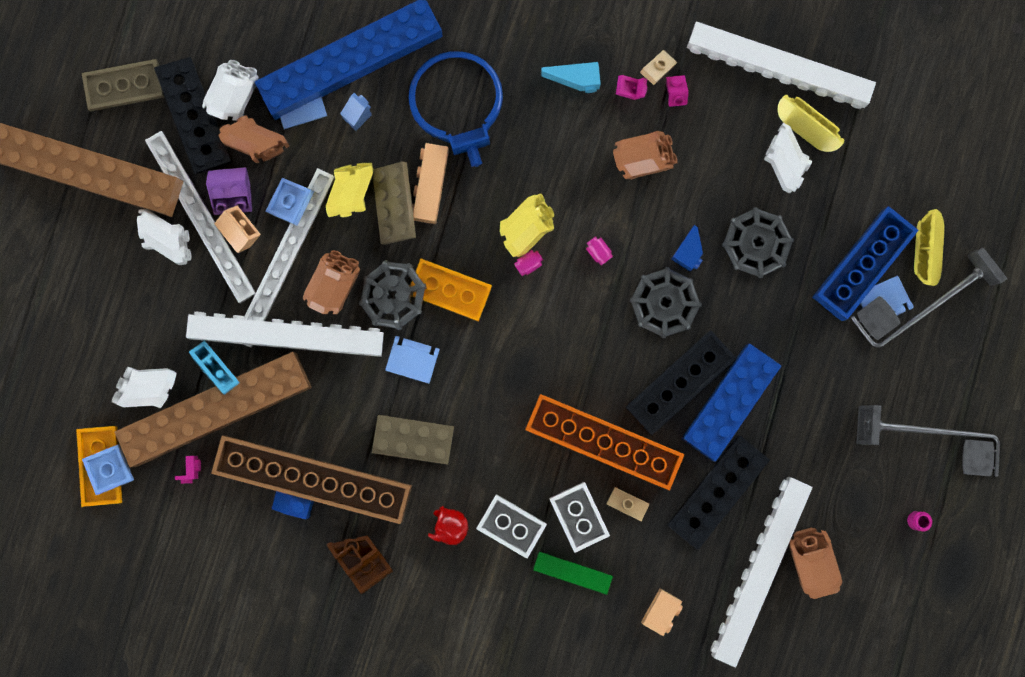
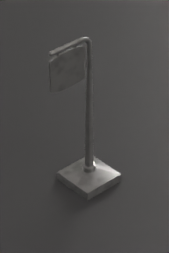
(881, 318)
(976, 456)

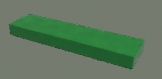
(573, 573)

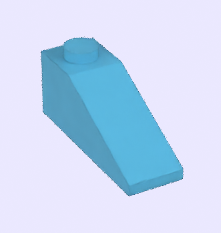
(577, 76)
(213, 367)

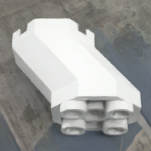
(230, 90)
(787, 159)
(163, 237)
(144, 387)

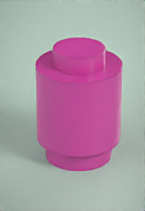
(599, 250)
(528, 262)
(919, 521)

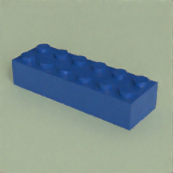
(865, 263)
(731, 402)

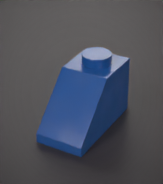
(689, 251)
(292, 505)

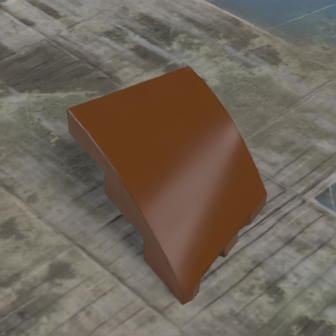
(361, 561)

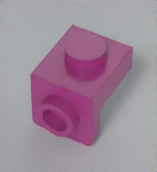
(631, 87)
(677, 90)
(193, 465)

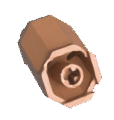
(252, 139)
(644, 155)
(331, 282)
(815, 563)

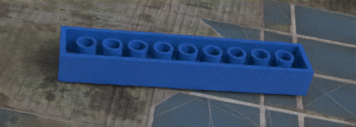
(349, 58)

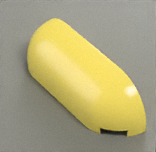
(809, 124)
(929, 248)

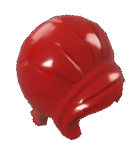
(450, 527)

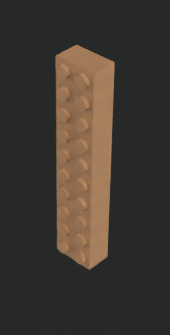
(89, 170)
(212, 410)
(311, 479)

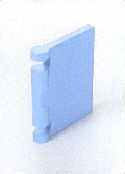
(306, 113)
(892, 292)
(412, 360)

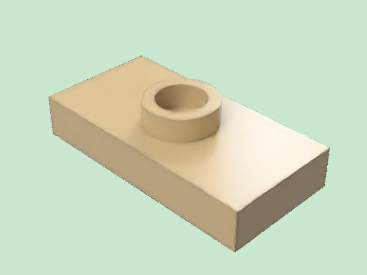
(658, 67)
(627, 504)

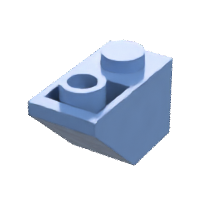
(356, 111)

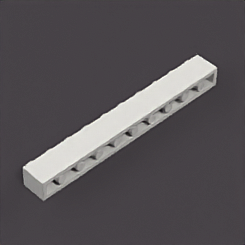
(781, 65)
(285, 335)
(761, 571)

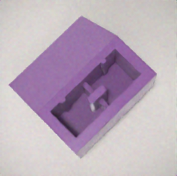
(229, 189)

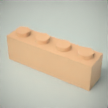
(430, 183)

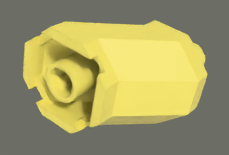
(349, 190)
(527, 225)

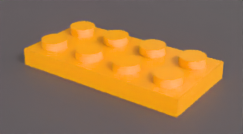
(452, 290)
(91, 442)

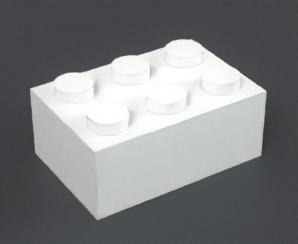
(579, 517)
(511, 526)

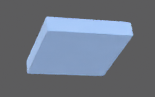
(289, 201)
(107, 469)

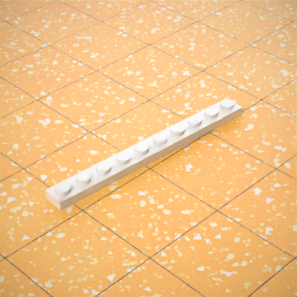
(202, 219)
(289, 249)

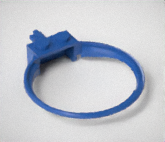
(470, 140)

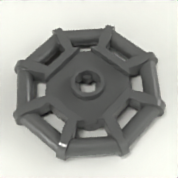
(768, 238)
(382, 292)
(660, 312)

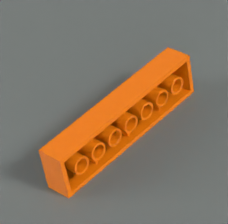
(604, 442)

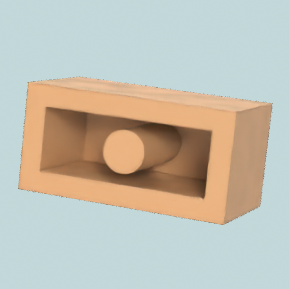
(237, 229)
(661, 612)

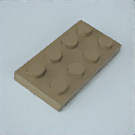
(121, 85)
(393, 203)
(413, 439)

